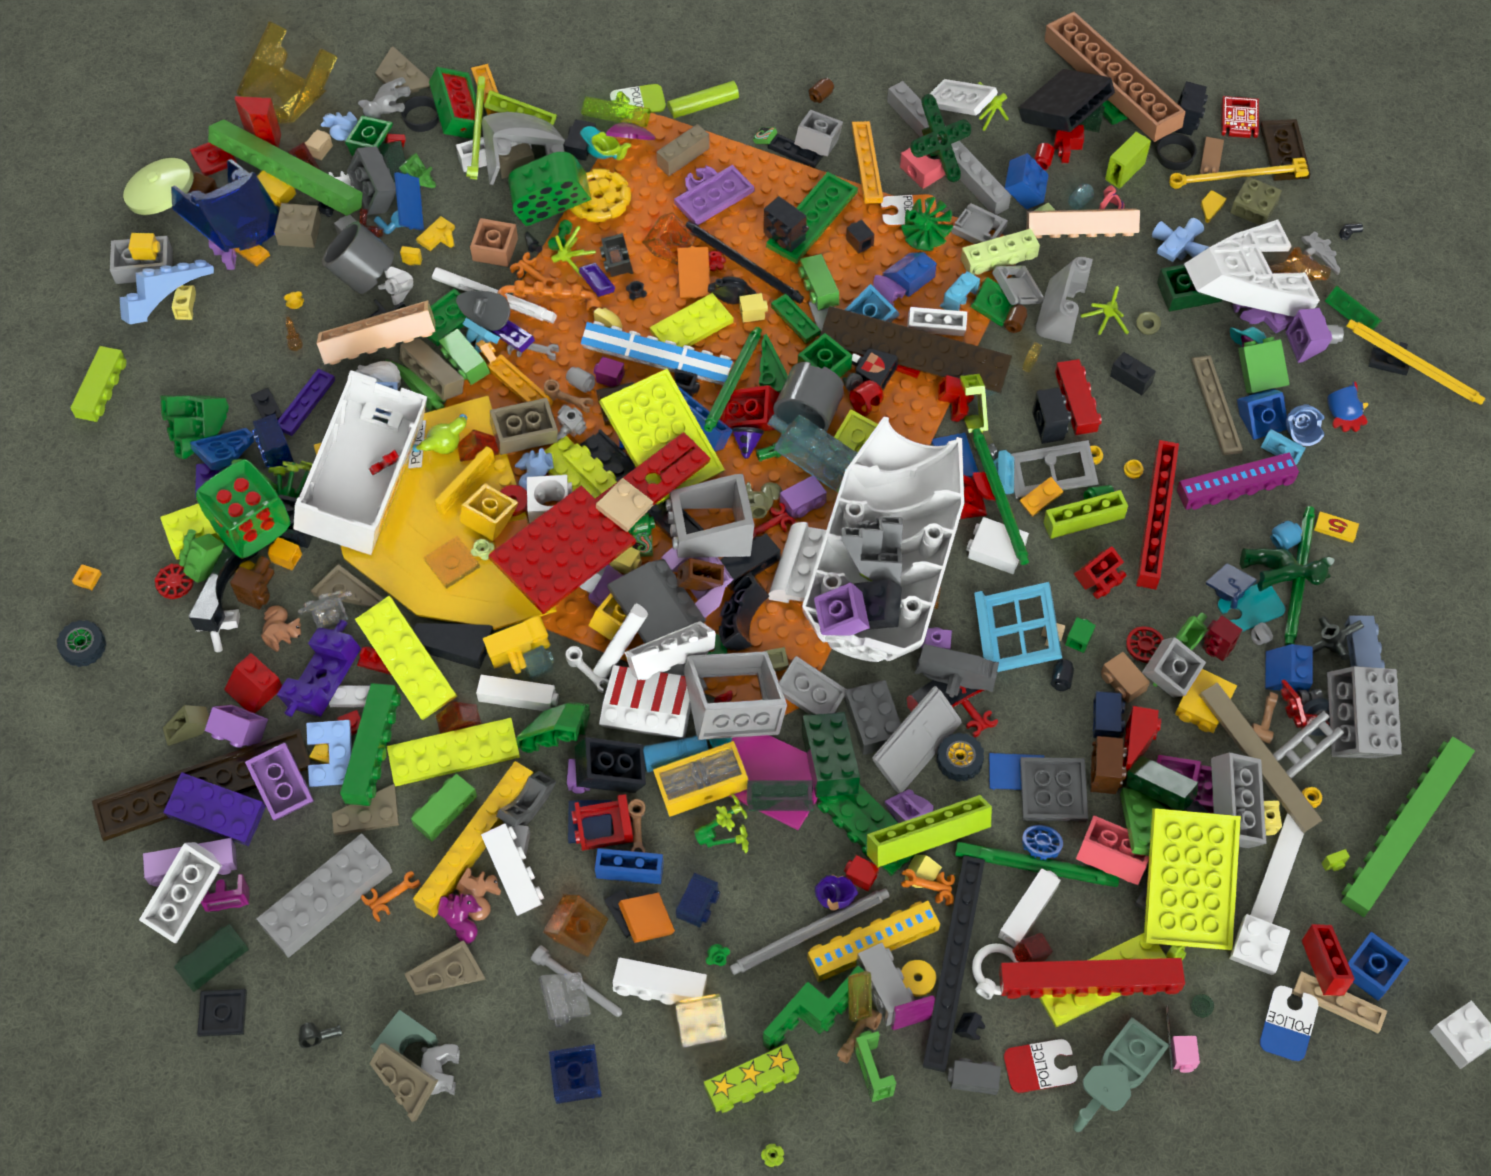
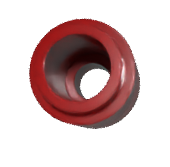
(1044, 155)

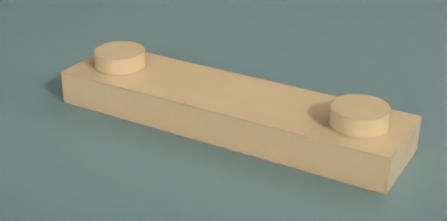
(1346, 1006)

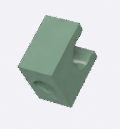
(403, 1032)

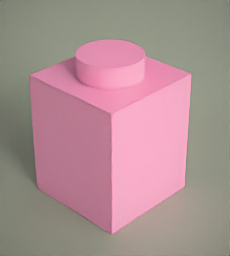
(1185, 1053)

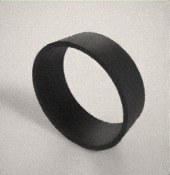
(418, 101)
(1180, 140)

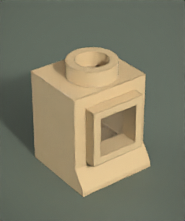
(319, 144)

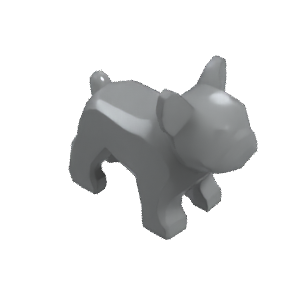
(386, 99)
(432, 1063)

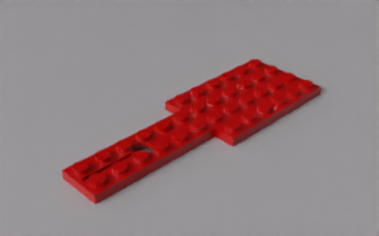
(577, 539)

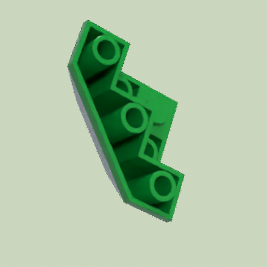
(561, 723)

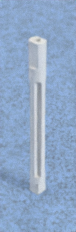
(515, 303)

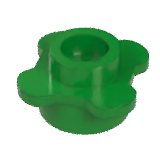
(717, 950)

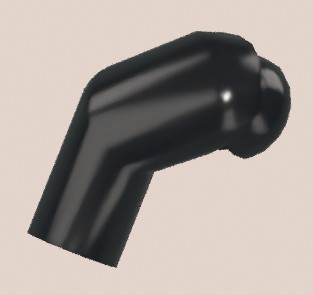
(1348, 229)

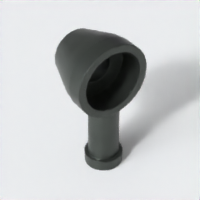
(310, 1031)

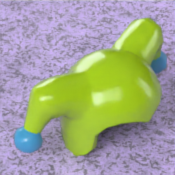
(443, 437)

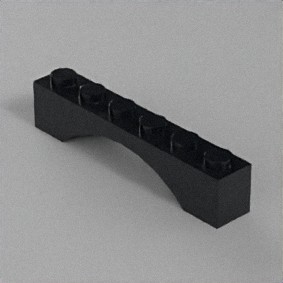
(208, 609)

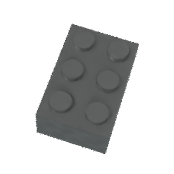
(372, 178)
(872, 715)

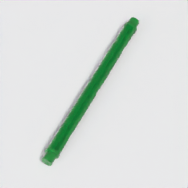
(732, 379)
(1000, 496)
(1299, 583)

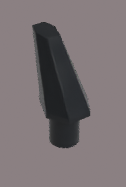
(532, 243)

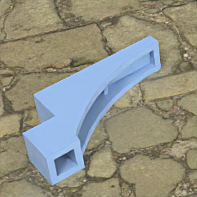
(156, 285)

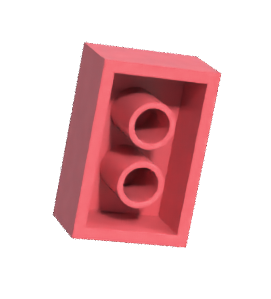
(1109, 850)

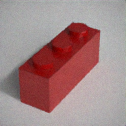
(1327, 960)

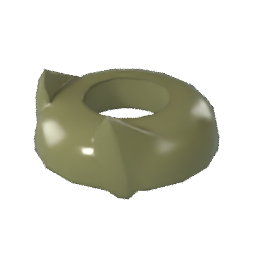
(1155, 319)

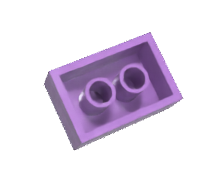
(279, 781)

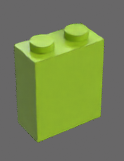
(1127, 160)

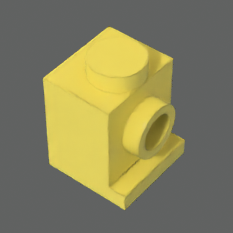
(1273, 825)

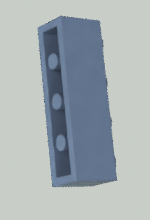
(1364, 644)

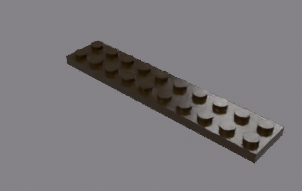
(917, 348)
(146, 802)

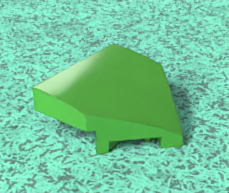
(416, 168)

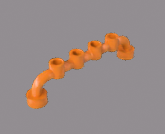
(557, 292)

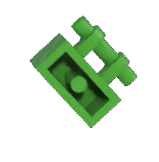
(199, 555)

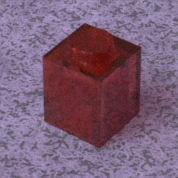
(1032, 949)

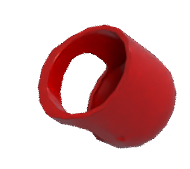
(866, 394)

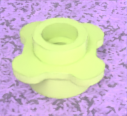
(482, 544)

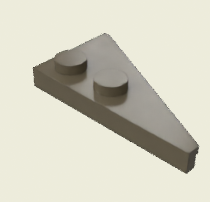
(341, 579)

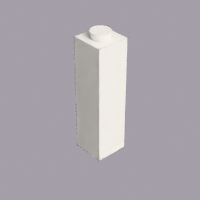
(516, 693)
(1029, 907)

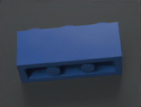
(629, 866)

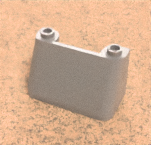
(1057, 314)

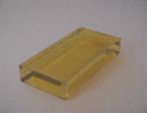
(860, 996)

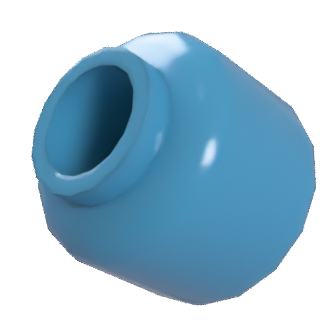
(1286, 535)

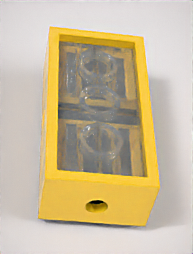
(701, 778)

